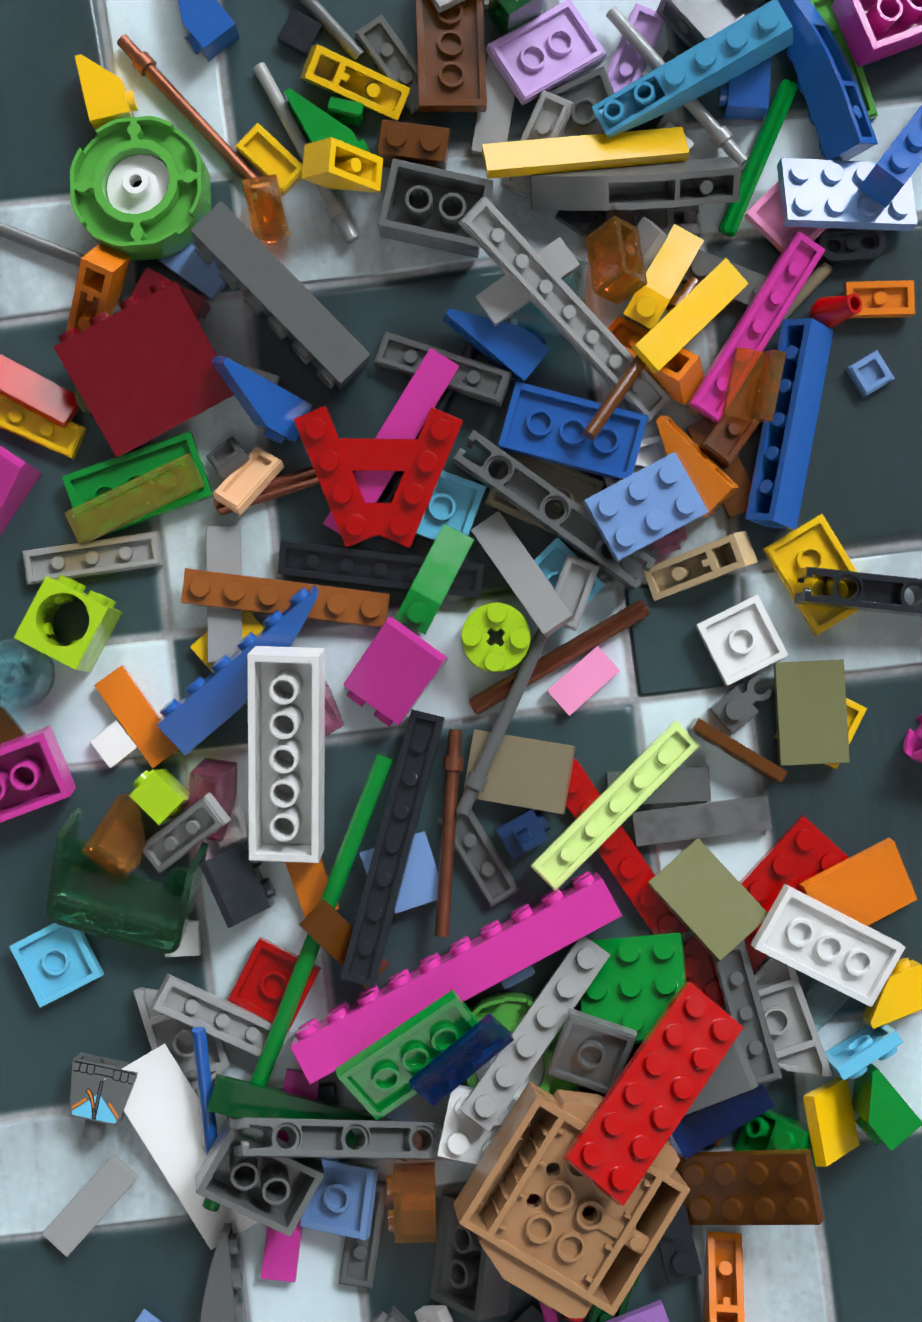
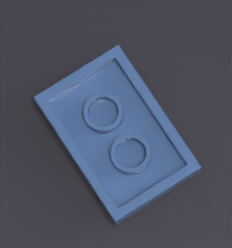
(645, 507)

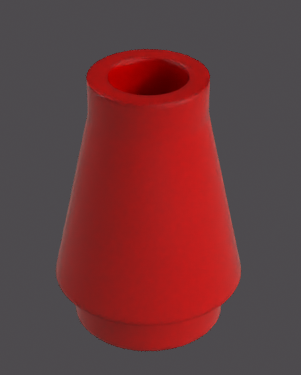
(835, 309)

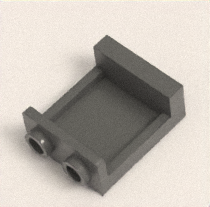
(701, 19)

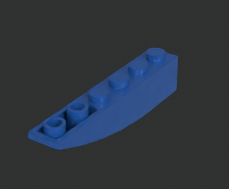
(827, 84)
(896, 163)
(226, 689)

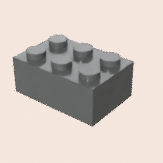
(427, 204)
(258, 1187)

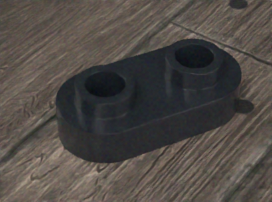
(850, 245)

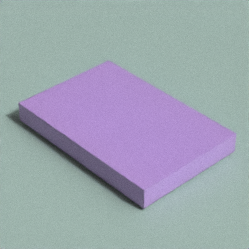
(545, 52)

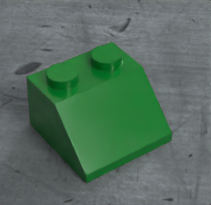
(882, 1110)

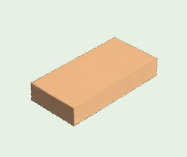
(248, 480)

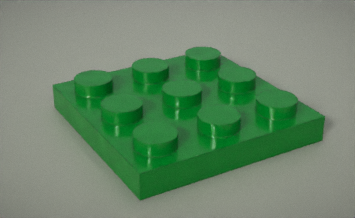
(636, 981)

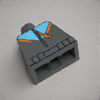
(99, 1099)

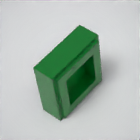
(347, 111)

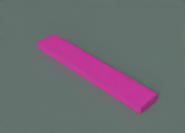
(759, 320)
(406, 419)
(280, 1250)

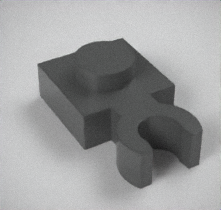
(736, 707)

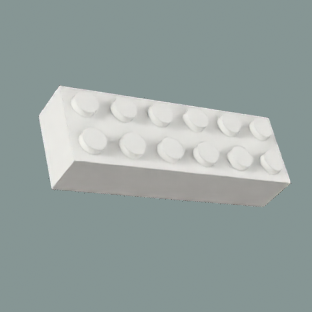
(286, 753)

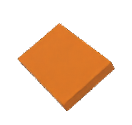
(865, 884)

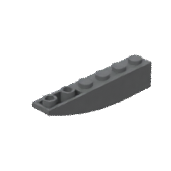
(639, 186)
(224, 1281)

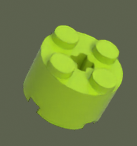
(495, 618)

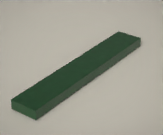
(252, 1100)

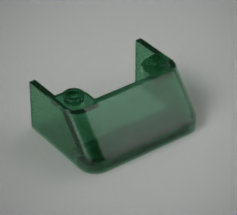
(120, 905)

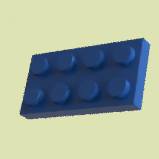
(551, 429)

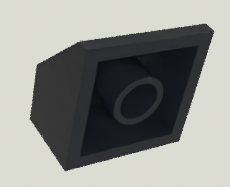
(238, 884)

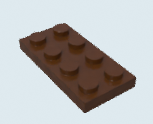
(451, 57)
(751, 1188)

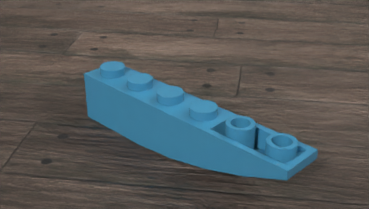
(698, 70)

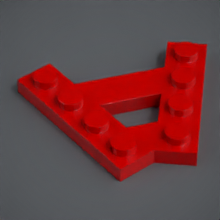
(338, 457)

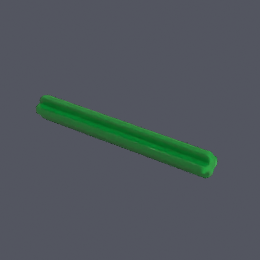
(759, 156)

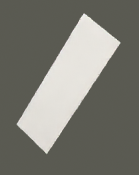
(170, 1125)

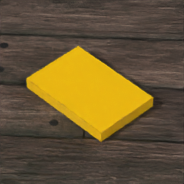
(816, 547)

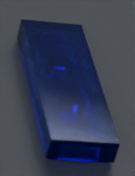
(461, 1059)
(717, 1120)

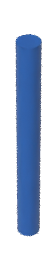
(204, 1085)

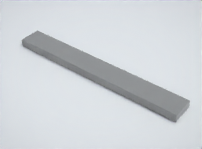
(560, 304)

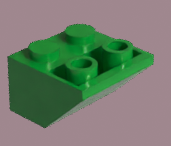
(774, 1132)

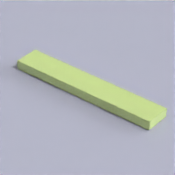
(614, 805)

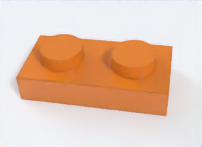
(883, 298)

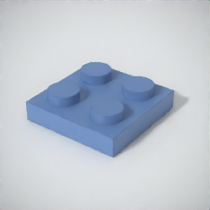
(343, 1199)

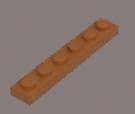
(269, 595)

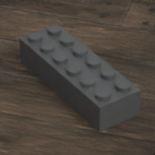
(279, 296)

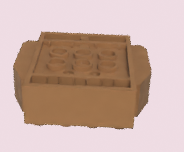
(550, 1245)

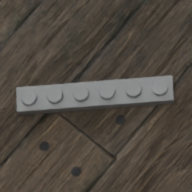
(534, 1033)

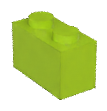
(160, 795)

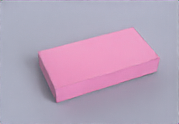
(583, 680)

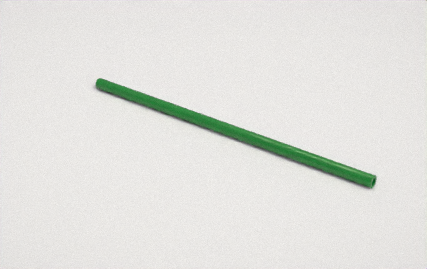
(310, 947)

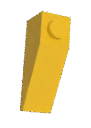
(354, 82)
(663, 277)

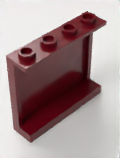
(143, 367)

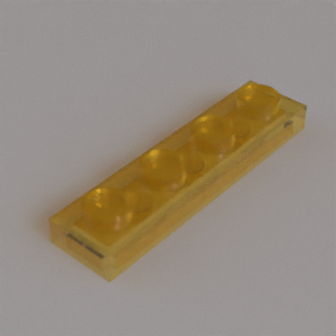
(134, 499)

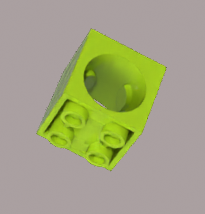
(38, 630)

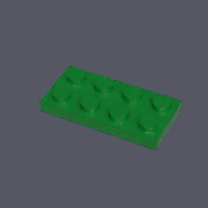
(110, 474)
(383, 1070)

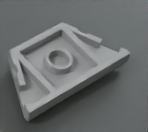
(790, 1020)
(178, 1038)

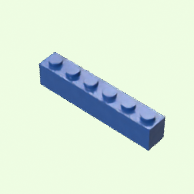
(789, 438)

